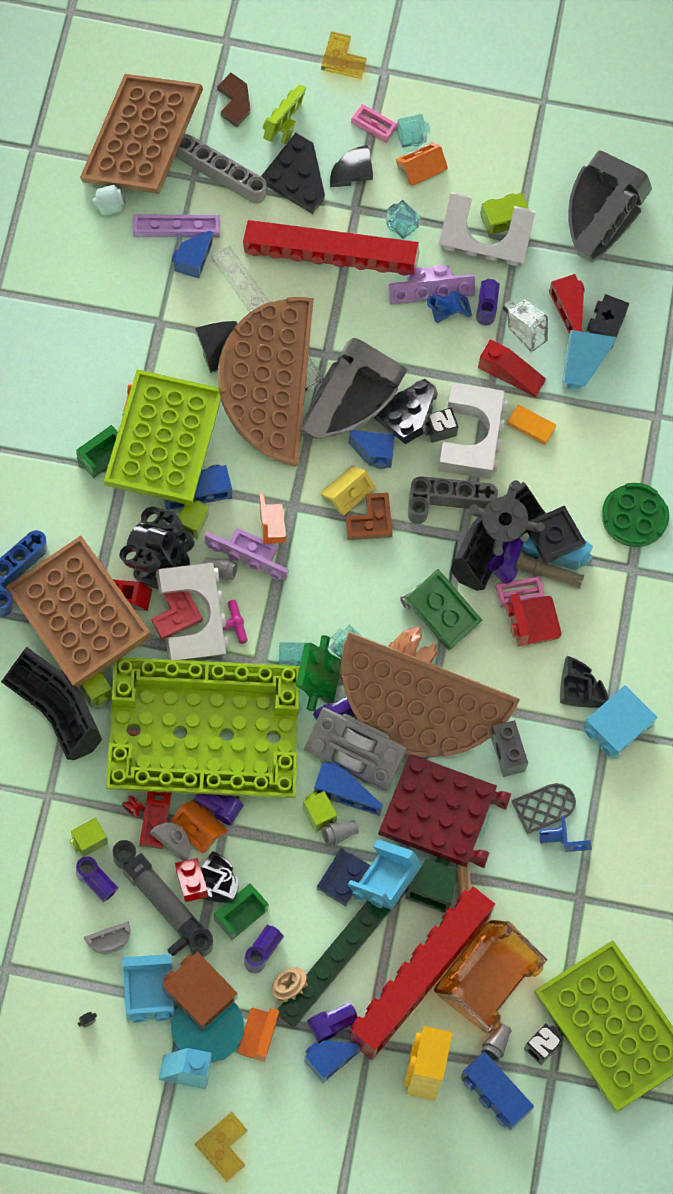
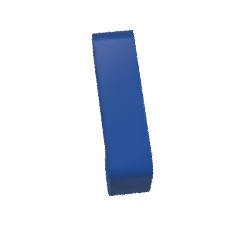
(17, 568)

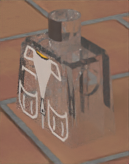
(527, 323)

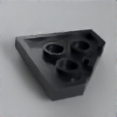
(297, 174)
(408, 411)

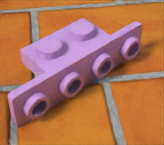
(430, 281)
(250, 550)

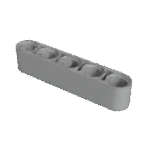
(225, 177)

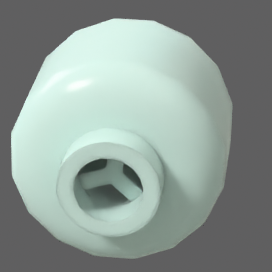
(109, 200)

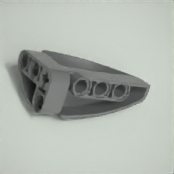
(352, 390)

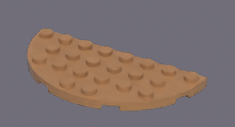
(265, 376)
(418, 701)

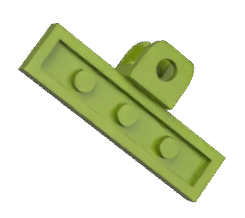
(280, 117)

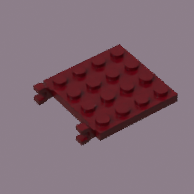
(440, 811)

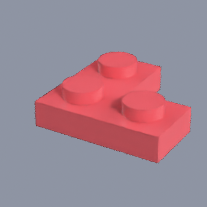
(180, 617)

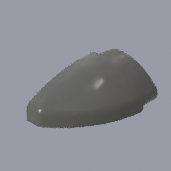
(604, 203)

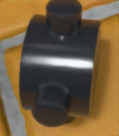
(87, 1019)

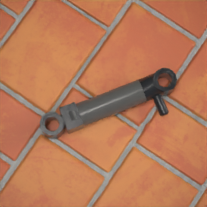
(140, 873)

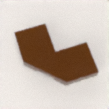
(239, 106)

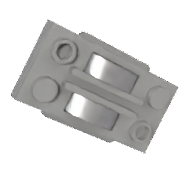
(355, 747)

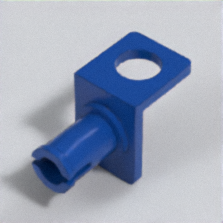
(448, 306)
(560, 835)

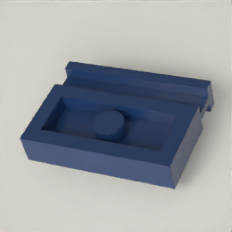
(340, 872)

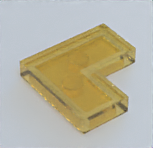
(339, 61)
(216, 1146)

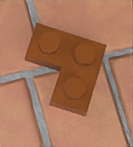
(374, 524)

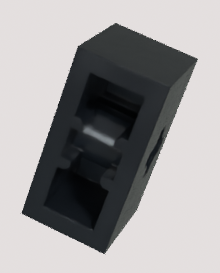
(608, 309)

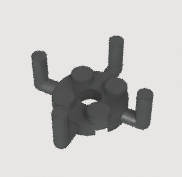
(518, 515)

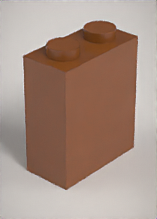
(199, 990)

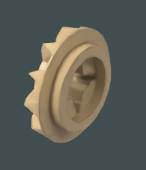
(285, 979)

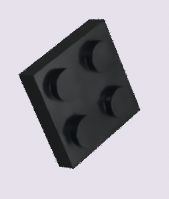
(558, 537)

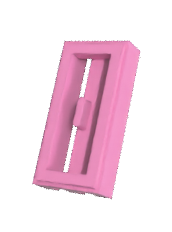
(371, 125)
(519, 583)

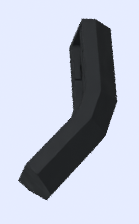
(475, 553)
(57, 700)

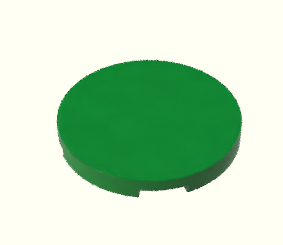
(635, 515)

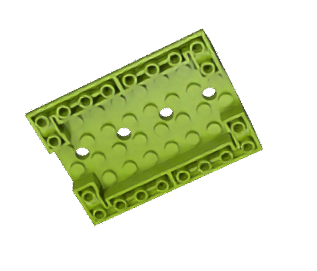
(204, 702)

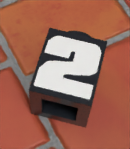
(441, 425)
(544, 1043)

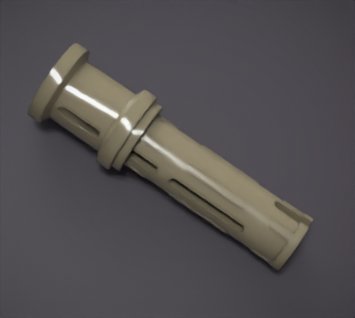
(537, 566)

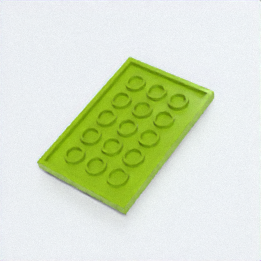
(163, 437)
(611, 1025)

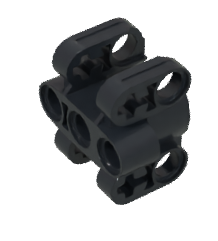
(157, 545)

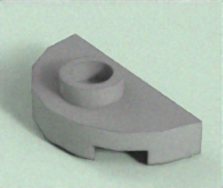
(173, 838)
(110, 939)

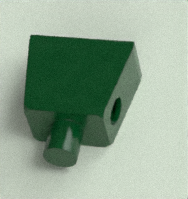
(433, 885)

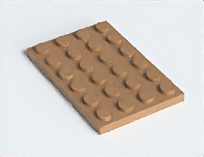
(141, 133)
(78, 611)

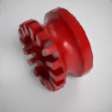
(132, 806)

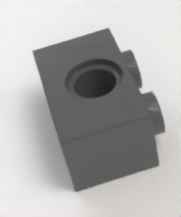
(509, 748)

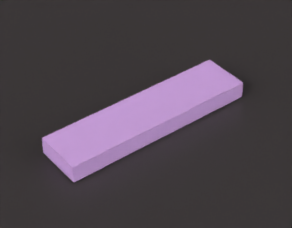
(175, 225)

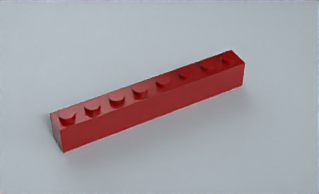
(331, 247)

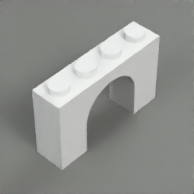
(457, 235)
(480, 458)
(201, 581)

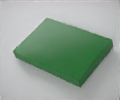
(443, 609)

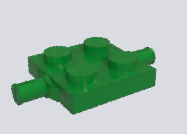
(318, 673)

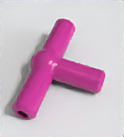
(236, 621)

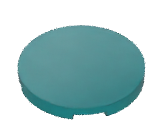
(219, 1038)

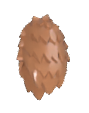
(408, 643)

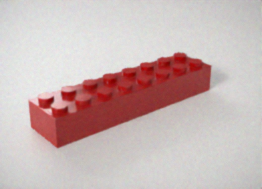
(422, 972)

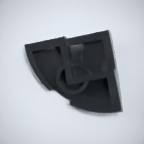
(353, 166)
(212, 339)
(580, 687)
(219, 879)

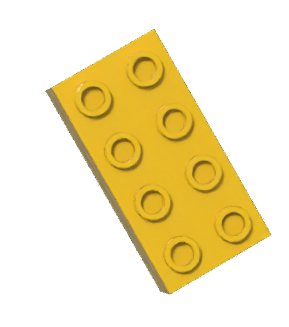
(427, 1063)

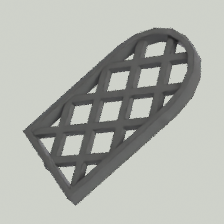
(556, 818)

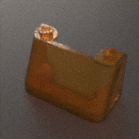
(489, 973)

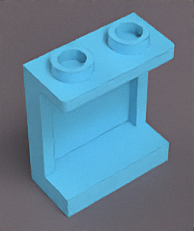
(619, 722)
(387, 875)
(144, 988)

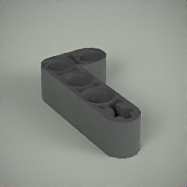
(451, 499)

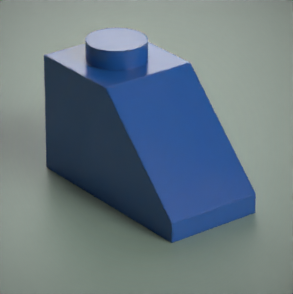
(193, 254)
(373, 447)
(329, 1057)

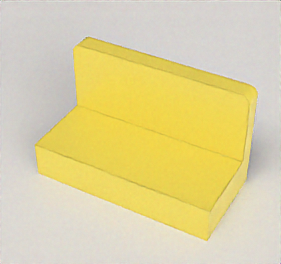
(349, 489)

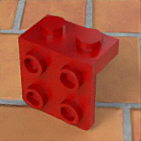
(533, 619)

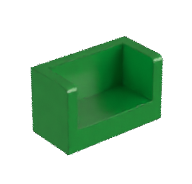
(97, 452)
(243, 912)

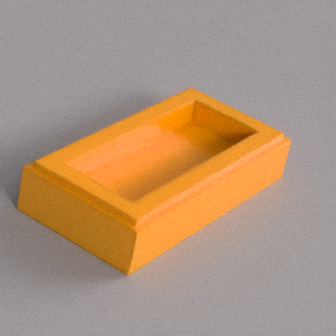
(531, 424)

